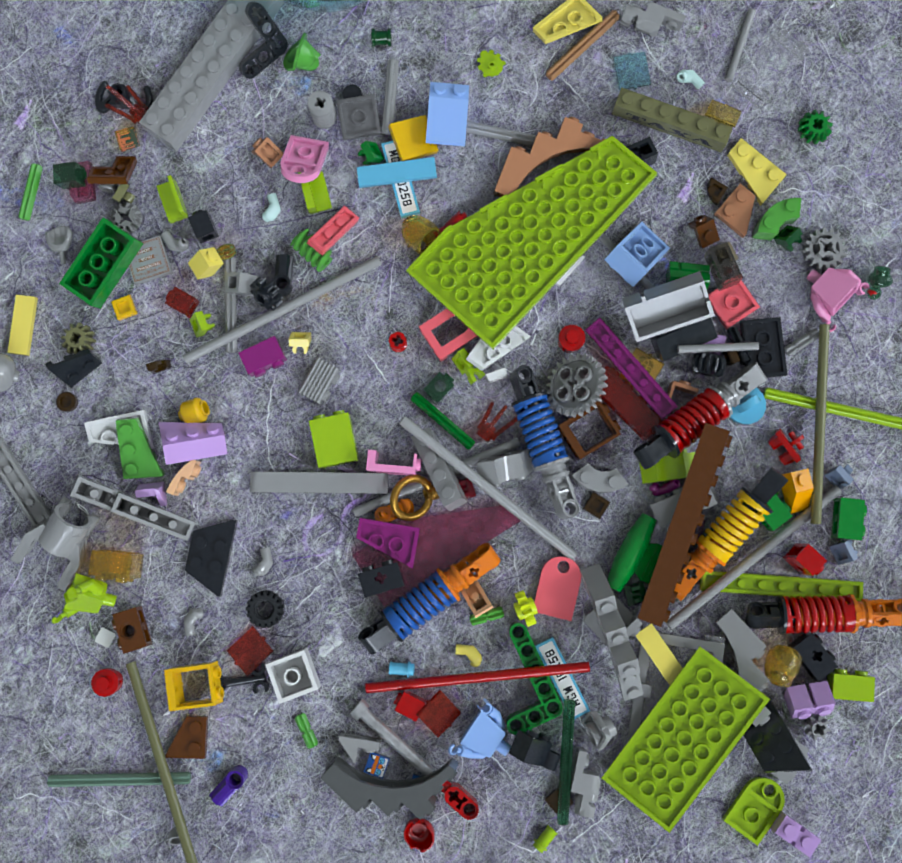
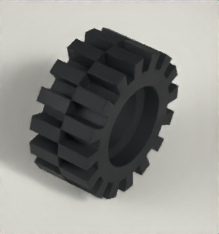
(252, 609)

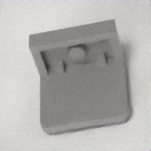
(631, 622)

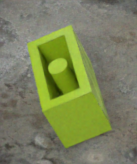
(851, 686)

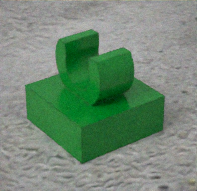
(372, 153)

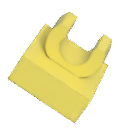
(300, 339)

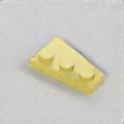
(756, 169)

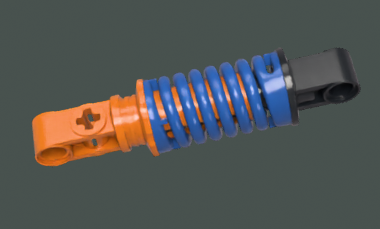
(440, 591)

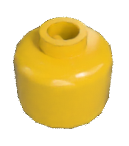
(194, 411)

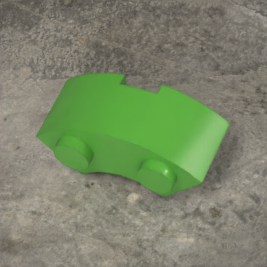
(781, 213)

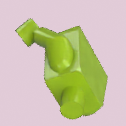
(85, 596)

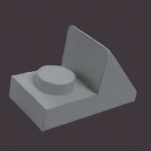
(353, 742)

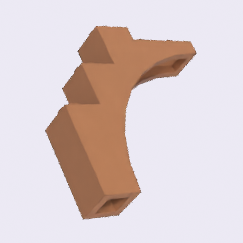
(545, 147)

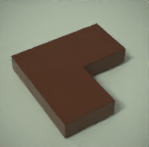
(117, 174)

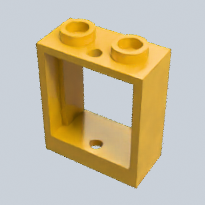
(175, 690)

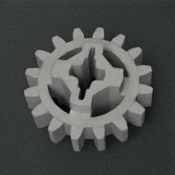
(833, 251)

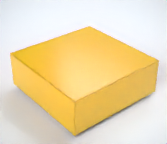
(124, 307)

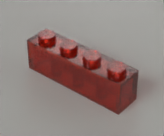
(628, 405)

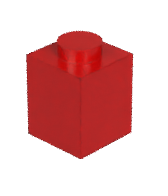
(409, 704)

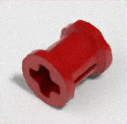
(394, 337)

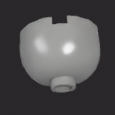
(8, 372)

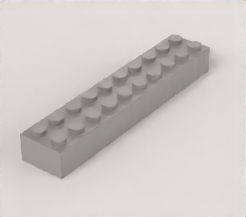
(205, 72)

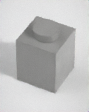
(239, 283)

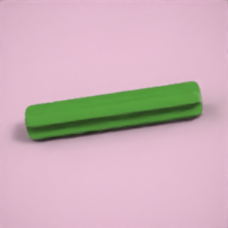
(30, 192)

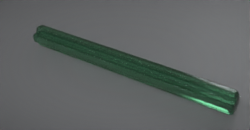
(566, 762)

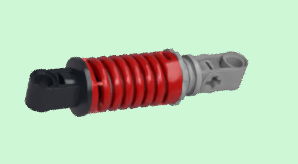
(689, 421)

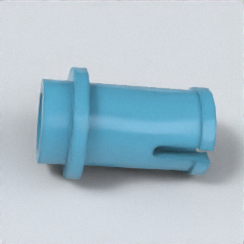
(402, 668)

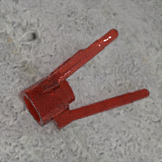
(136, 111)
(486, 431)

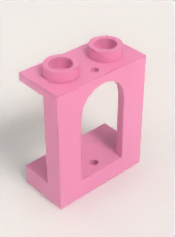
(373, 466)

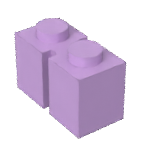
(807, 702)
(795, 834)

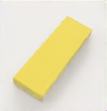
(22, 325)
(659, 653)

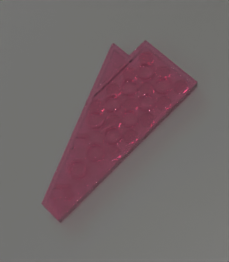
(440, 543)

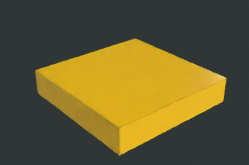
(410, 138)

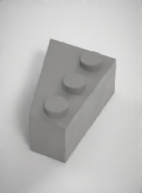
(665, 506)

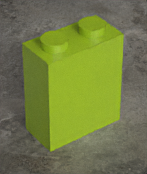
(333, 439)

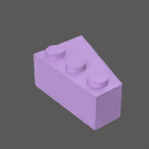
(191, 441)

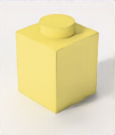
(205, 263)

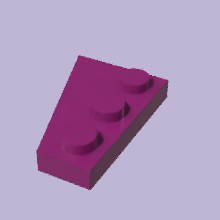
(390, 538)

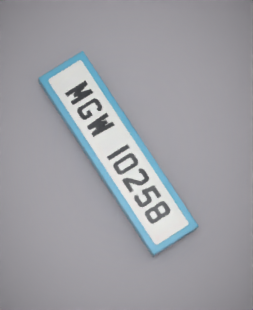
(403, 191)
(564, 683)

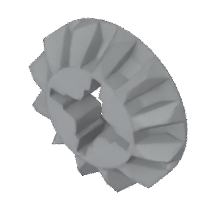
(134, 215)

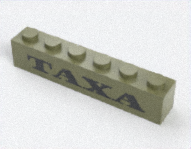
(672, 120)

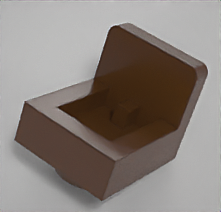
(705, 230)

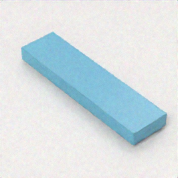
(396, 172)

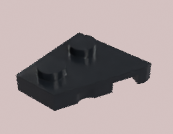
(74, 367)

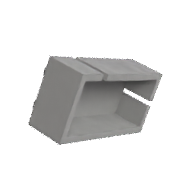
(668, 306)

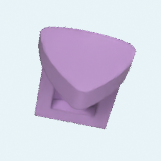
(152, 489)

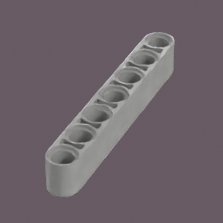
(319, 482)

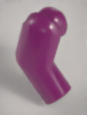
(665, 488)

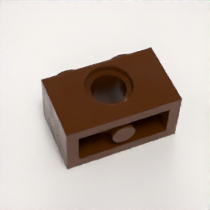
(141, 636)

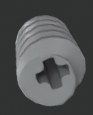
(322, 109)

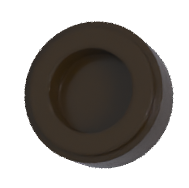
(67, 402)

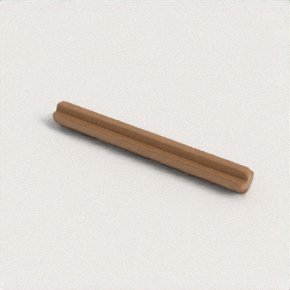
(582, 45)

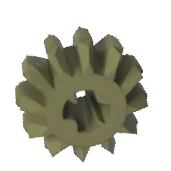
(72, 337)

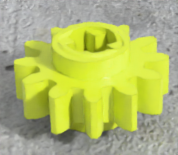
(525, 608)

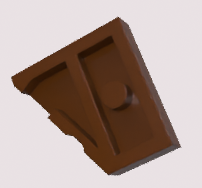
(190, 739)

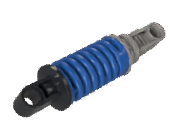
(541, 440)

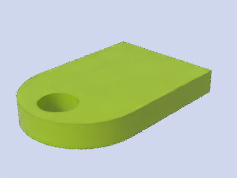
(754, 811)

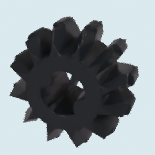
(708, 364)

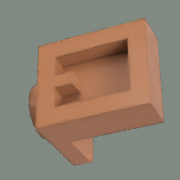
(267, 151)

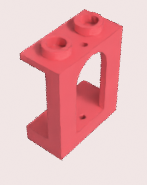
(442, 352)

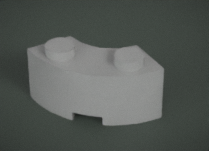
(503, 468)
(598, 481)

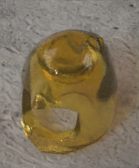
(419, 229)
(782, 665)

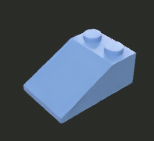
(447, 114)
(637, 254)

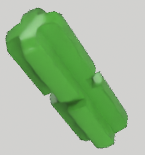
(492, 614)
(304, 727)

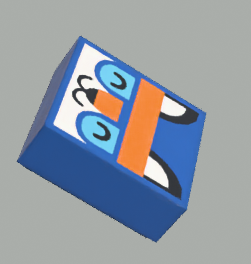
(376, 764)

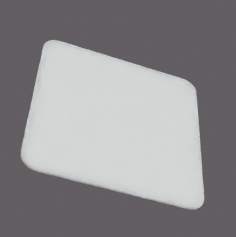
(105, 637)

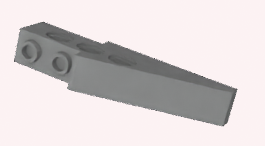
(131, 507)

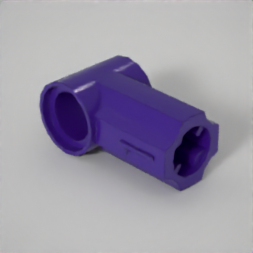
(228, 785)

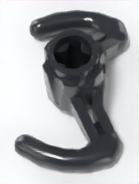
(114, 101)

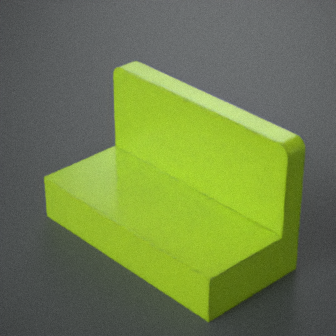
(316, 195)
(172, 200)

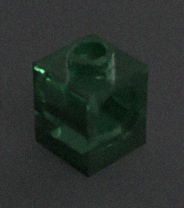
(438, 396)

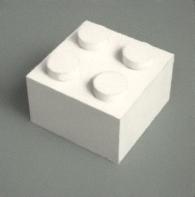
(293, 675)

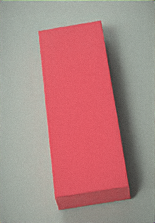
(333, 230)

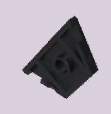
(210, 555)
(775, 745)

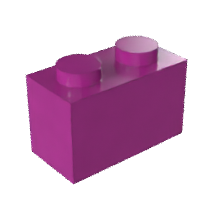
(263, 357)

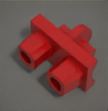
(791, 454)

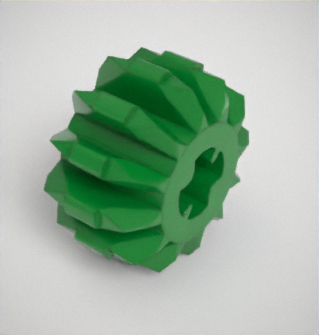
(820, 122)

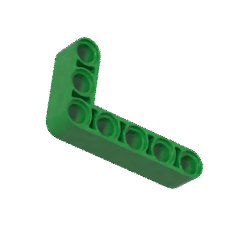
(544, 698)

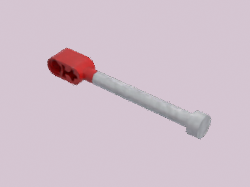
(362, 712)

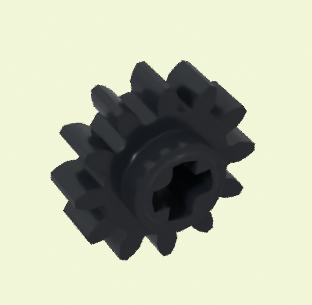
(266, 293)

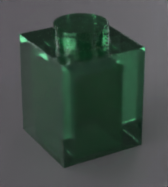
(69, 175)

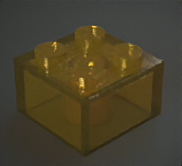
(115, 564)

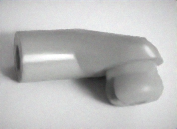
(174, 244)
(265, 564)
(190, 619)

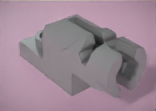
(651, 19)
(585, 784)

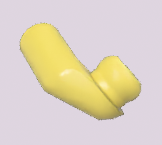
(471, 652)

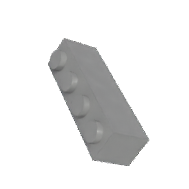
(441, 475)

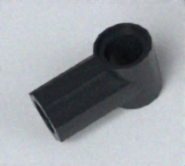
(284, 272)

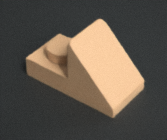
(477, 599)

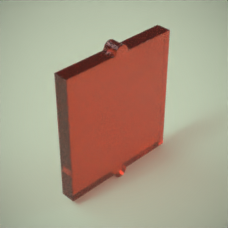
(250, 650)
(438, 713)

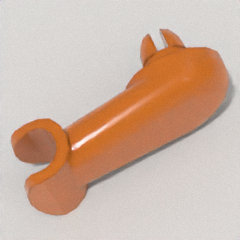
(385, 513)

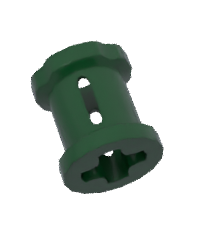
(381, 37)

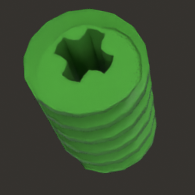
(300, 244)

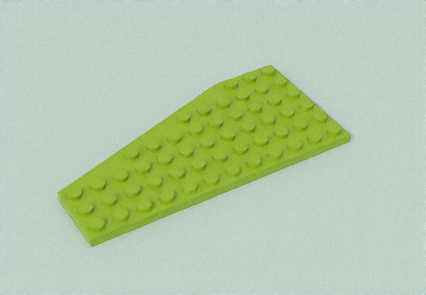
(521, 245)

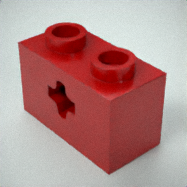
(805, 559)

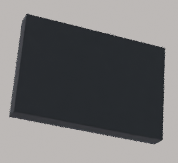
(771, 345)

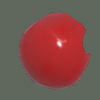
(419, 834)

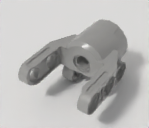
(60, 540)

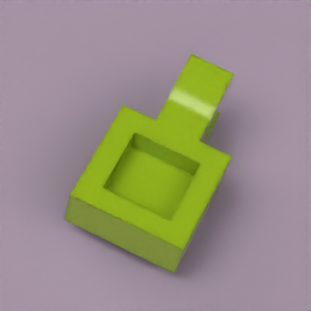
(466, 367)

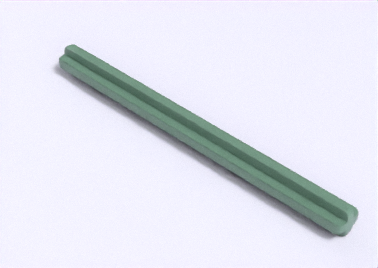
(115, 779)

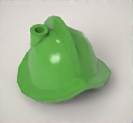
(301, 56)

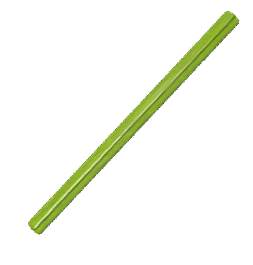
(834, 408)

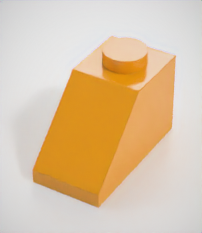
(798, 490)

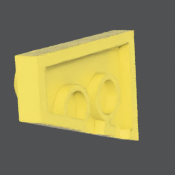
(567, 19)

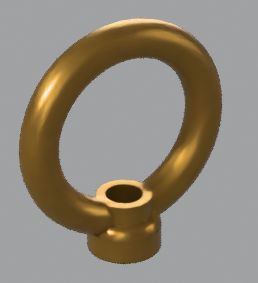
(429, 494)

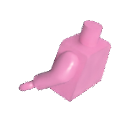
(833, 290)

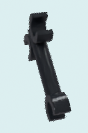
(258, 678)

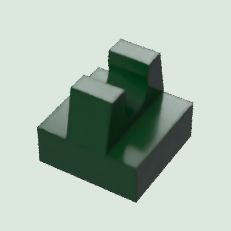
(787, 236)
(634, 593)

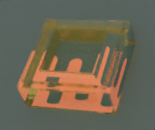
(127, 139)

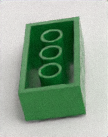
(101, 263)

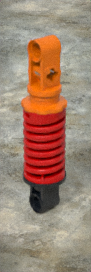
(823, 614)

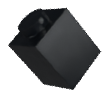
(203, 226)

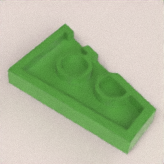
(135, 452)

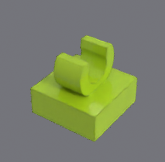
(199, 323)

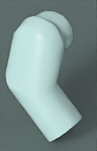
(690, 76)
(273, 210)

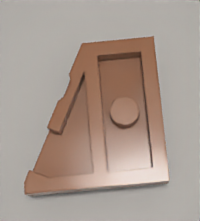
(737, 210)

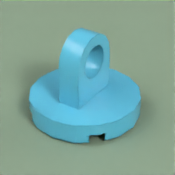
(750, 408)

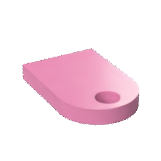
(303, 156)

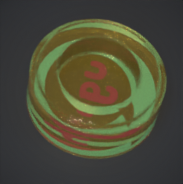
(226, 251)

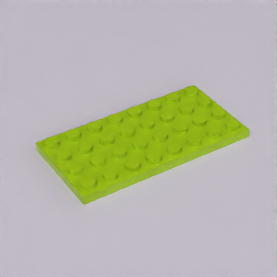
(685, 738)

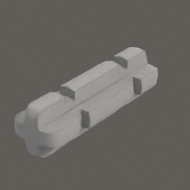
(801, 342)

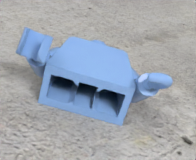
(483, 735)

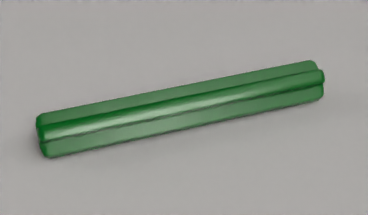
(442, 420)

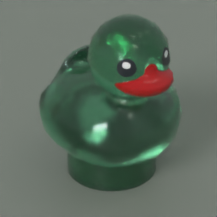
(878, 279)

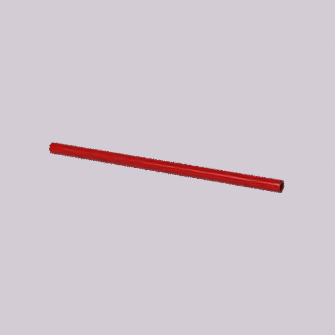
(477, 677)

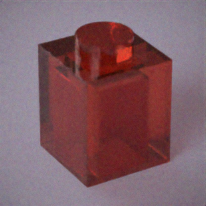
(181, 302)

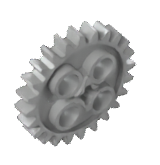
(576, 385)

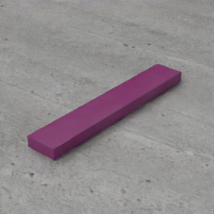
(631, 368)

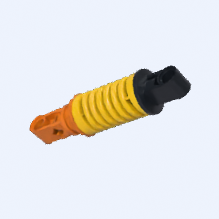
(730, 533)

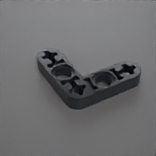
(268, 46)

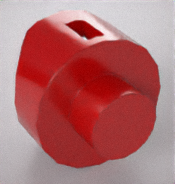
(571, 338)
(106, 682)

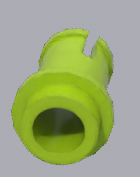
(544, 839)

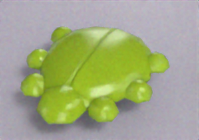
(490, 63)

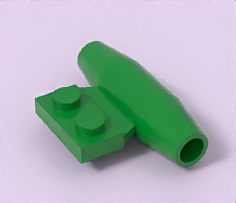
(635, 554)

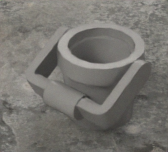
(599, 730)

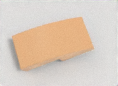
(189, 472)

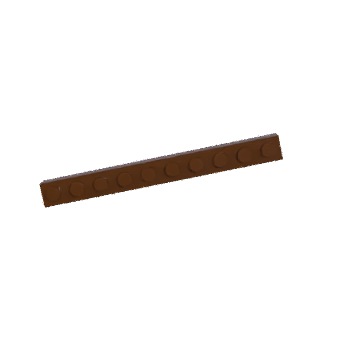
(684, 523)

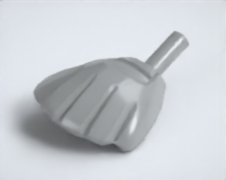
(59, 240)

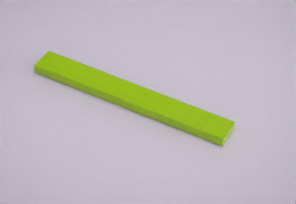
(784, 585)

